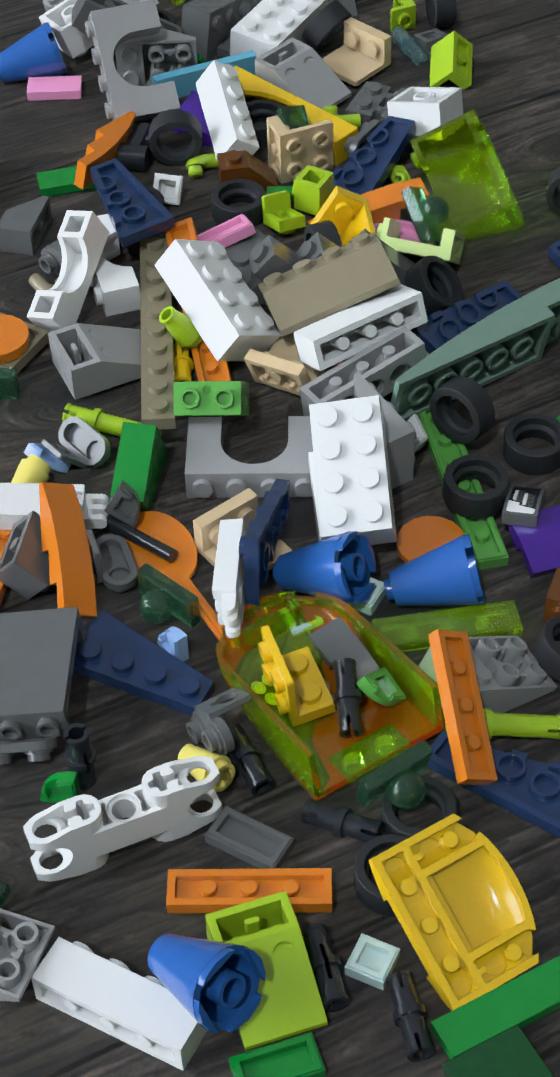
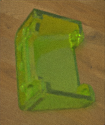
(468, 176)

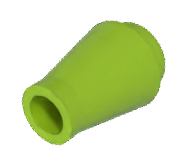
(180, 327)

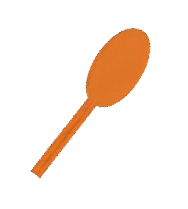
(175, 535)

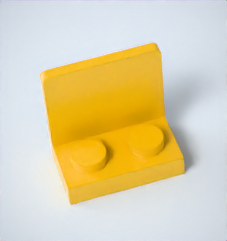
(347, 212)
(296, 680)

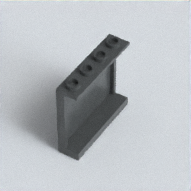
(37, 671)

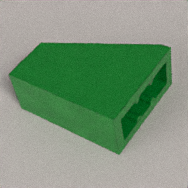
(139, 461)

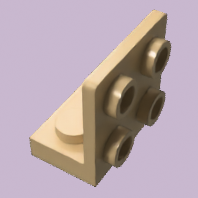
(362, 55)
(296, 148)
(281, 366)
(207, 525)

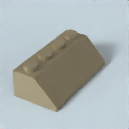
(328, 283)

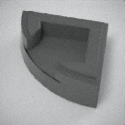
(124, 504)

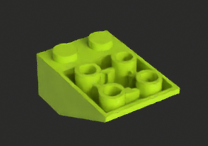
(290, 992)

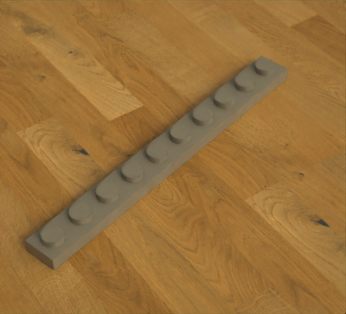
(156, 340)

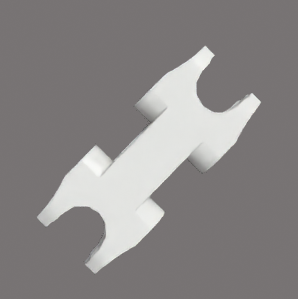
(94, 827)

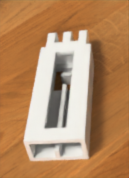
(22, 498)
(229, 577)

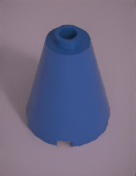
(32, 57)
(331, 566)
(438, 577)
(209, 978)

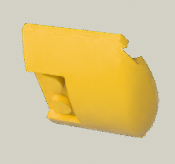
(458, 909)

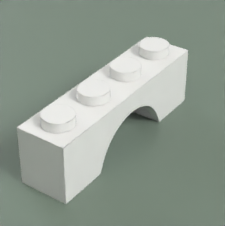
(81, 243)
(114, 285)

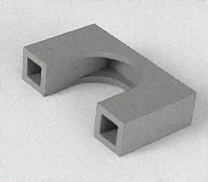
(109, 29)
(216, 475)

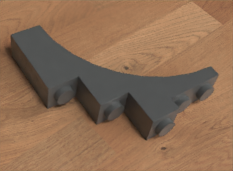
(273, 257)

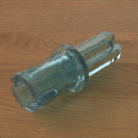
(408, 45)

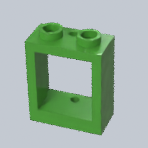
(211, 398)

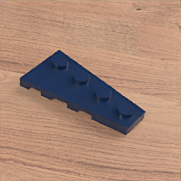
(374, 161)
(129, 204)
(463, 314)

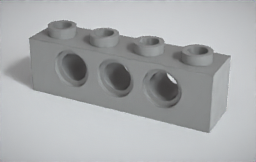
(378, 364)

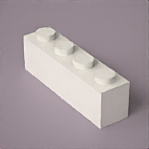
(226, 109)
(359, 326)
(117, 1002)

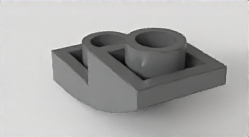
(339, 642)

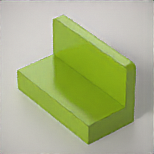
(451, 61)

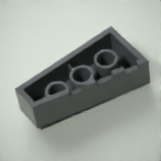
(212, 22)

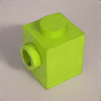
(312, 189)

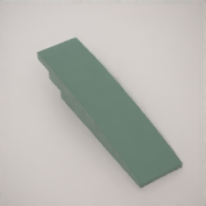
(486, 350)

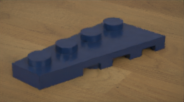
(261, 538)
(138, 666)
(522, 786)

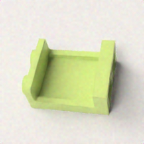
(449, 249)

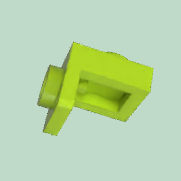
(403, 14)
(279, 214)

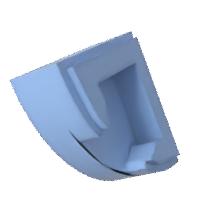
(45, 454)
(174, 642)

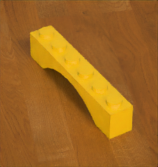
(259, 89)

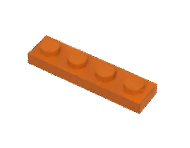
(462, 707)
(222, 888)

